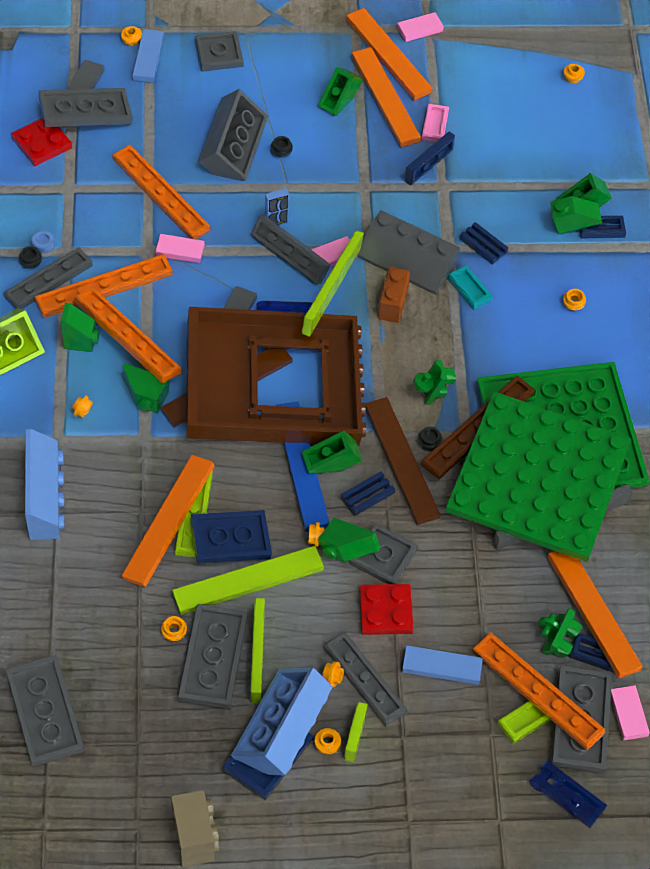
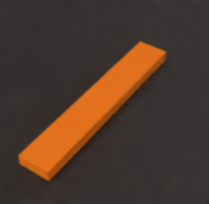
(389, 54)
(386, 97)
(161, 192)
(106, 284)
(128, 335)
(168, 521)
(595, 614)
(539, 691)

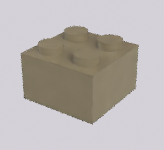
(195, 828)

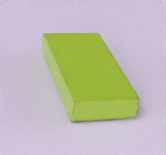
(522, 722)
(355, 732)

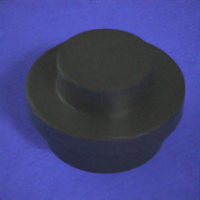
(281, 146)
(30, 257)
(429, 438)

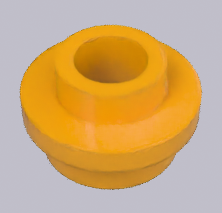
(131, 35)
(573, 73)
(578, 297)
(82, 406)
(314, 533)
(174, 622)
(333, 673)
(327, 748)

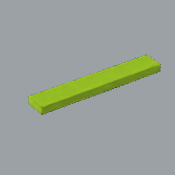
(332, 283)
(248, 580)

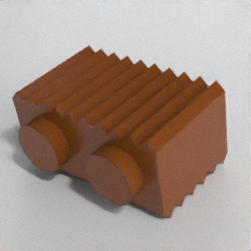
(393, 294)

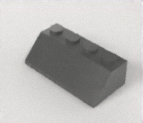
(233, 137)
(407, 247)

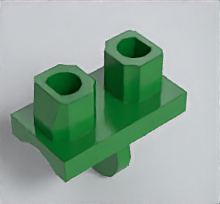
(434, 382)
(556, 630)

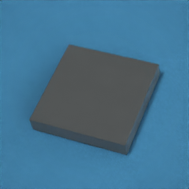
(219, 51)
(390, 559)

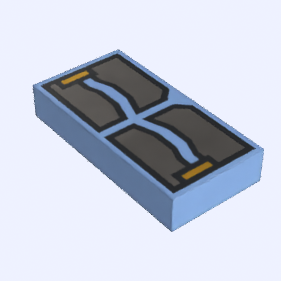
(277, 206)

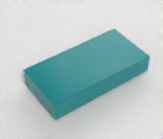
(470, 287)

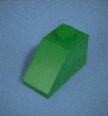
(340, 90)
(590, 189)
(574, 214)
(78, 329)
(145, 388)
(332, 454)
(347, 541)

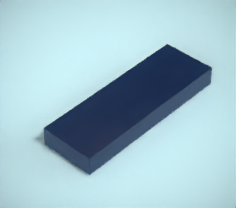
(429, 158)

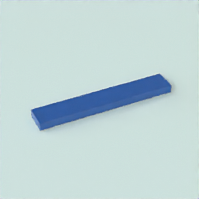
(305, 484)

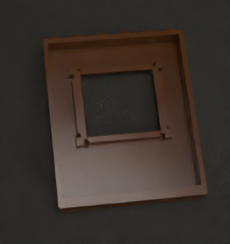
(225, 383)

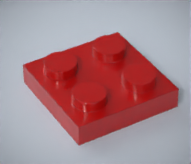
(41, 142)
(386, 609)

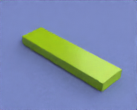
(185, 543)
(257, 650)

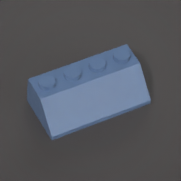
(43, 486)
(282, 720)

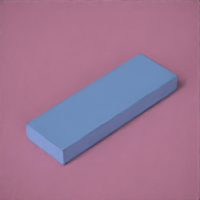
(148, 55)
(442, 665)

